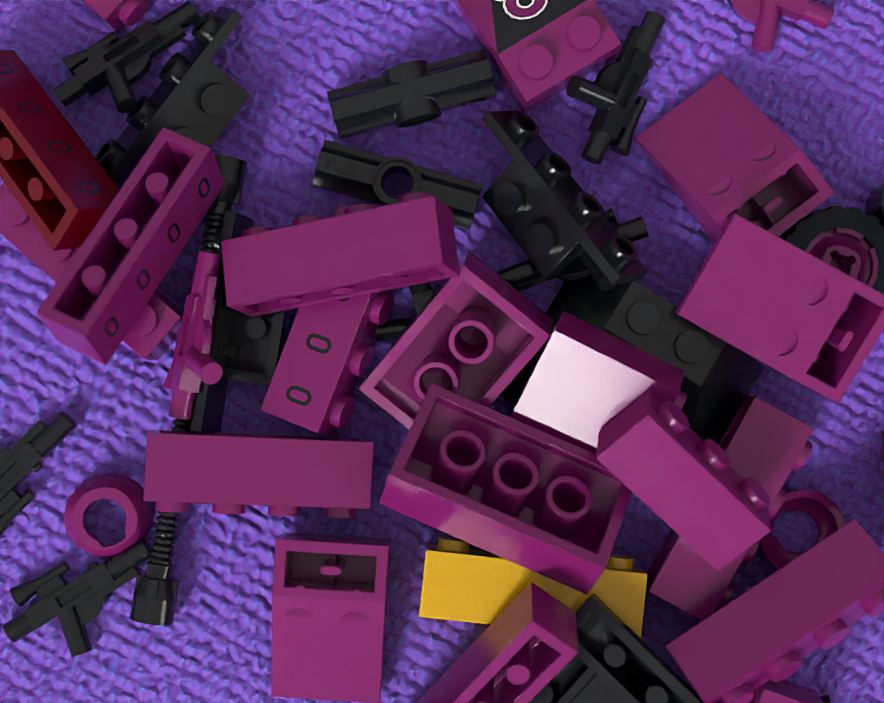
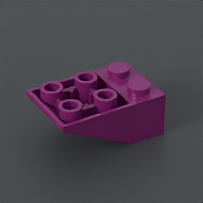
(732, 159)
(785, 308)
(329, 616)

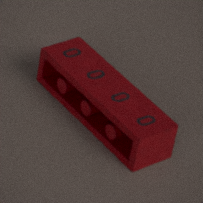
(47, 161)

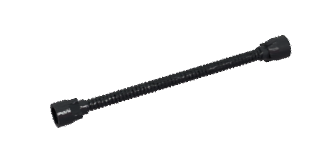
(156, 590)

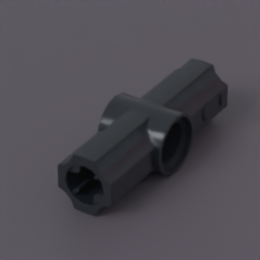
(412, 94)
(362, 177)

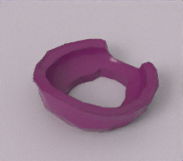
(121, 490)
(816, 504)

